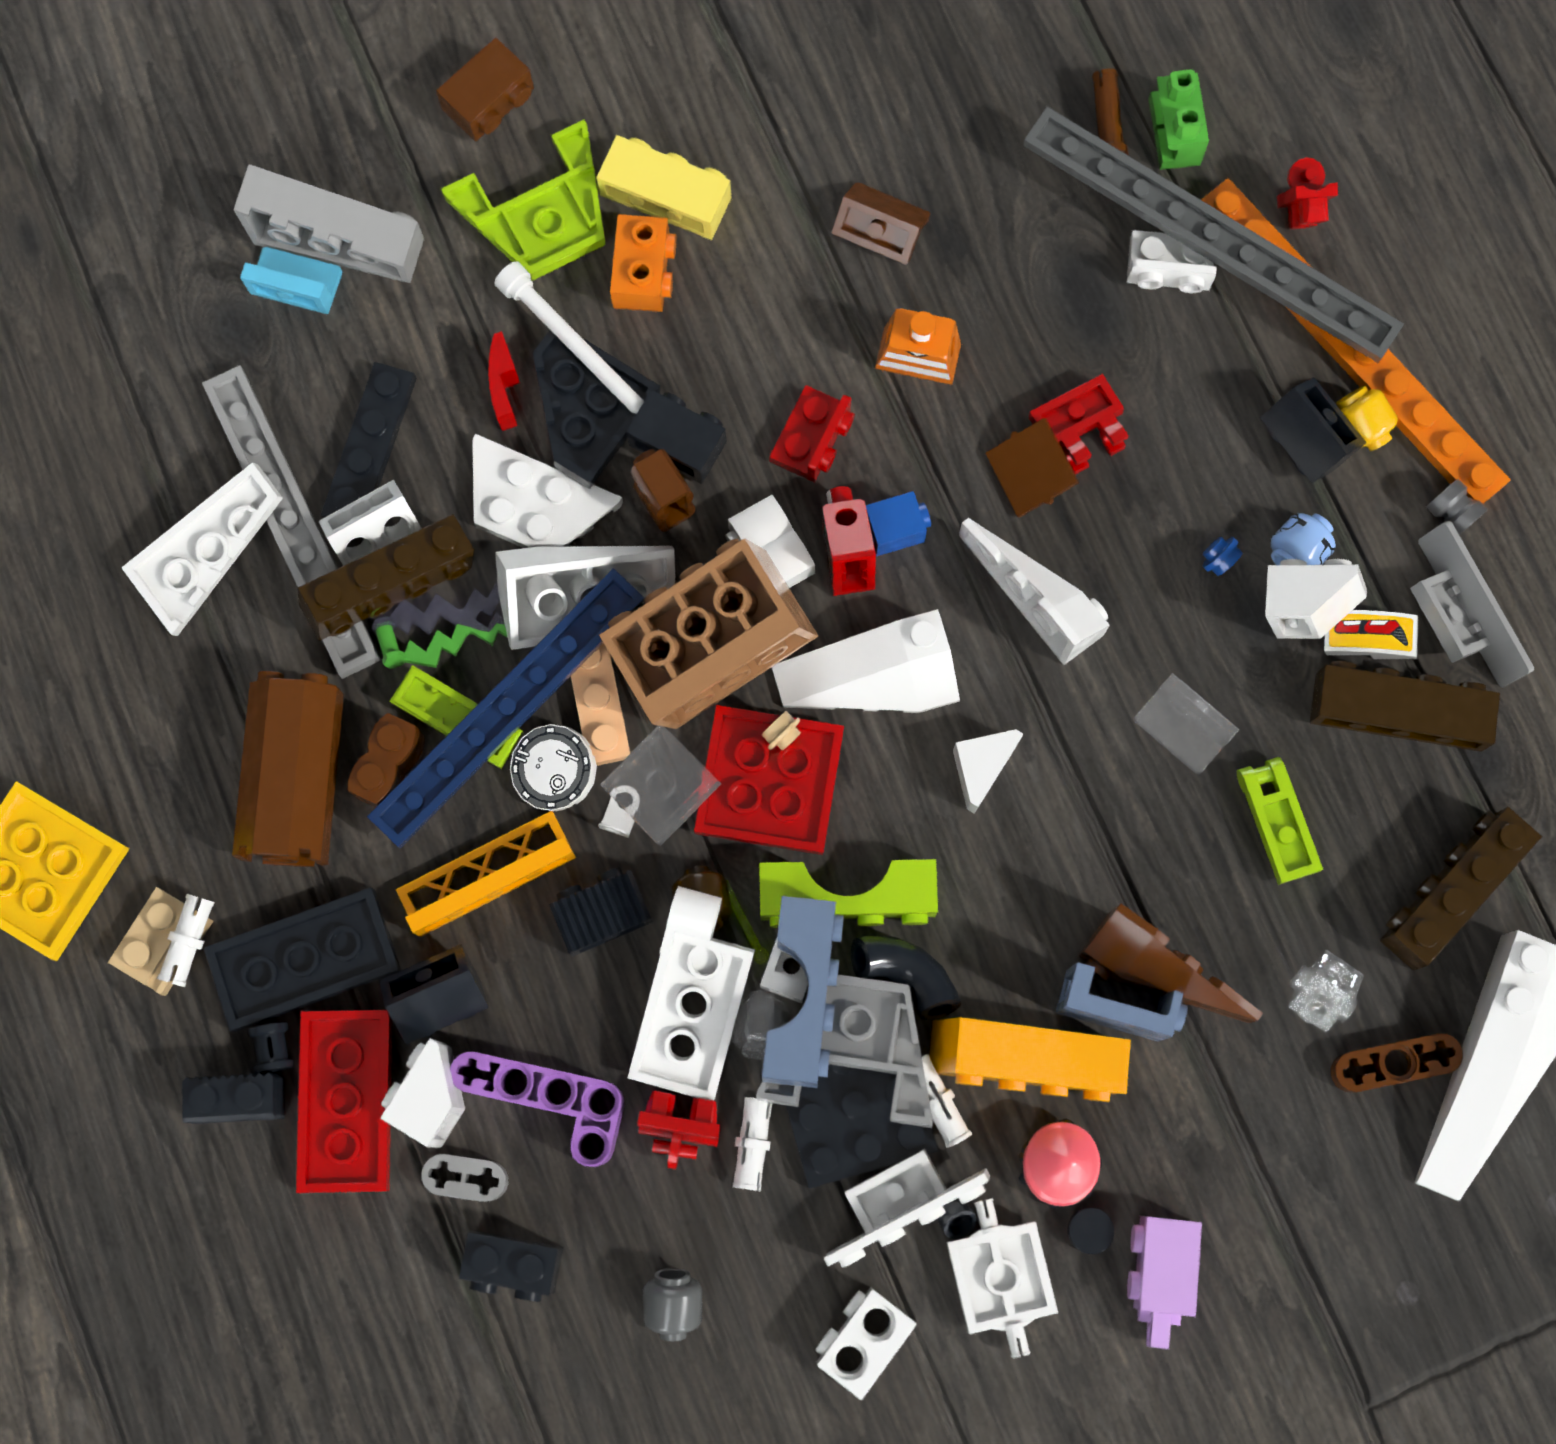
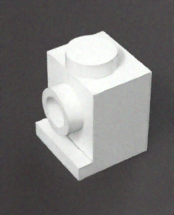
(781, 983)

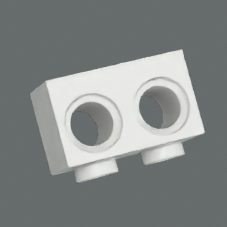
(367, 520)
(875, 1348)

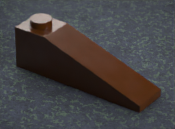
(1136, 956)

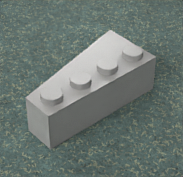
(327, 226)

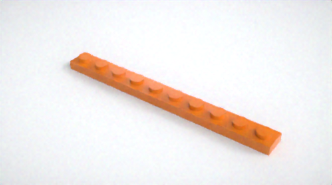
(1418, 412)

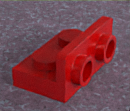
(811, 433)

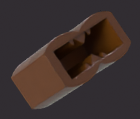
(662, 489)
(391, 753)

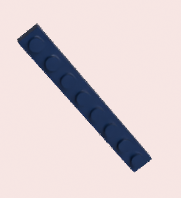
(503, 710)

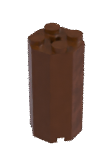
(288, 770)

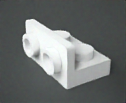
(1164, 261)

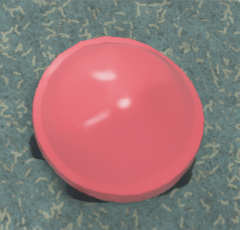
(1060, 1164)

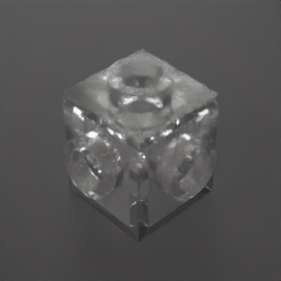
(1325, 991)

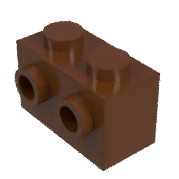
(486, 90)

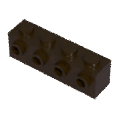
(386, 578)
(1405, 707)
(1460, 888)

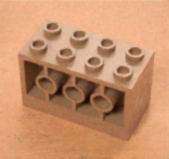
(684, 668)

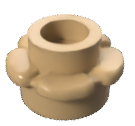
(782, 731)

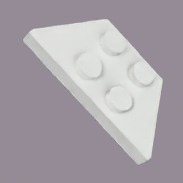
(532, 500)

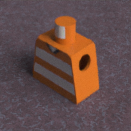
(920, 346)

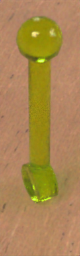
(761, 954)

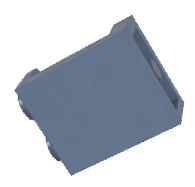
(1077, 1003)

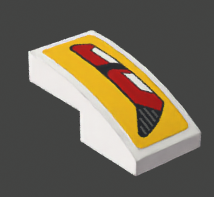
(1374, 634)

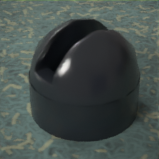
(960, 1226)

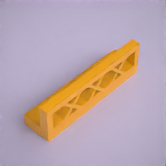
(486, 887)

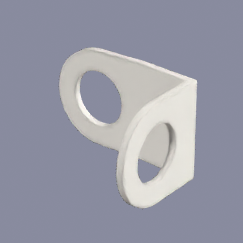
(616, 820)

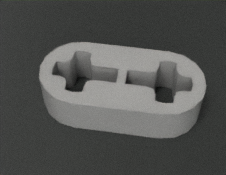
(464, 1189)

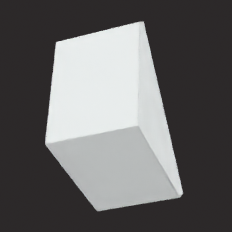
(981, 762)

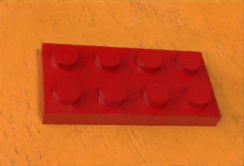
(340, 1098)

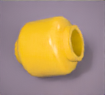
(1369, 415)

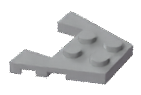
(872, 1032)

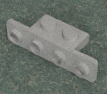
(1465, 610)

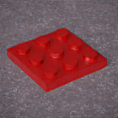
(768, 793)

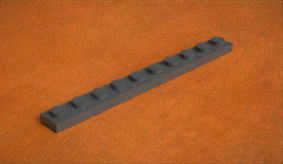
(1213, 235)

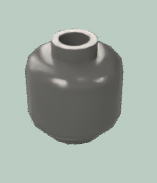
(672, 1304)

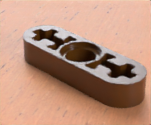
(1424, 1044)

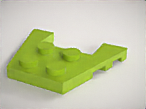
(548, 222)

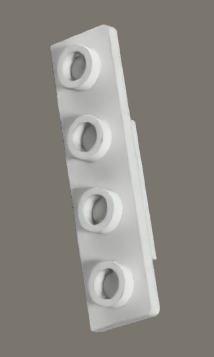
(897, 1198)

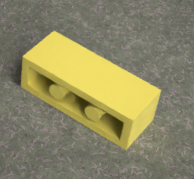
(664, 186)

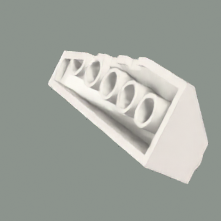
(1501, 1063)

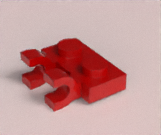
(1081, 411)

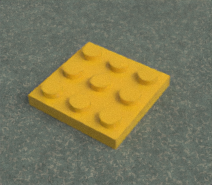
(49, 870)

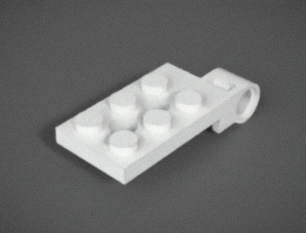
(699, 964)

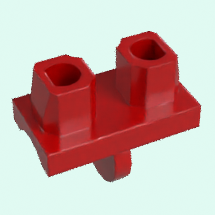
(1307, 197)
(659, 1122)

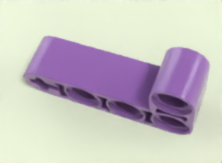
(537, 1096)

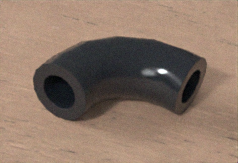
(906, 964)

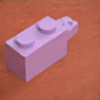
(1164, 1274)

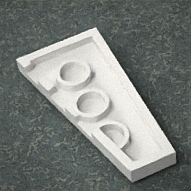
(195, 553)

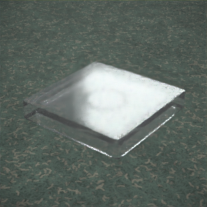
(660, 784)

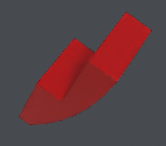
(501, 376)

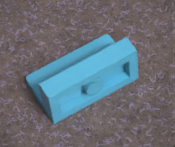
(293, 279)

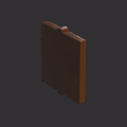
(1032, 467)

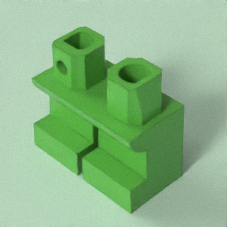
(1179, 120)

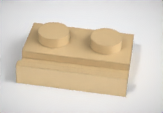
(147, 942)

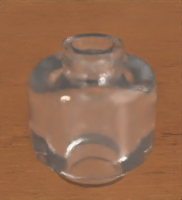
(756, 1017)

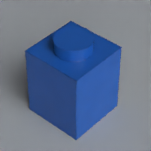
(898, 523)

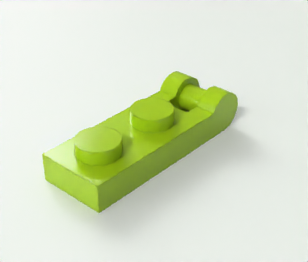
(1280, 821)

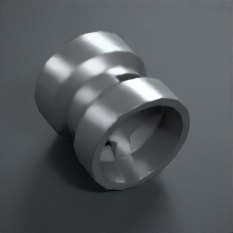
(1457, 507)

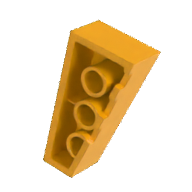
(1030, 1056)

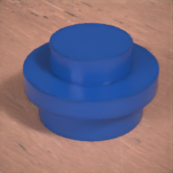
(1221, 555)

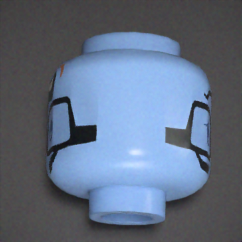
(1303, 539)

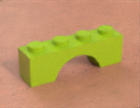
(903, 893)

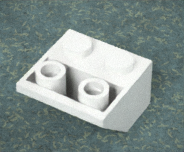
(1311, 599)
(427, 1100)

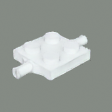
(1002, 1277)

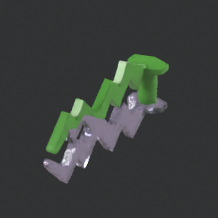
(463, 618)

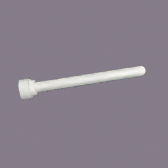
(516, 283)

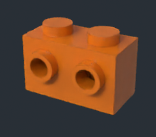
(641, 263)

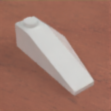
(547, 582)
(1048, 602)
(885, 668)

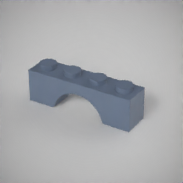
(795, 1050)

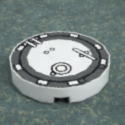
(553, 767)

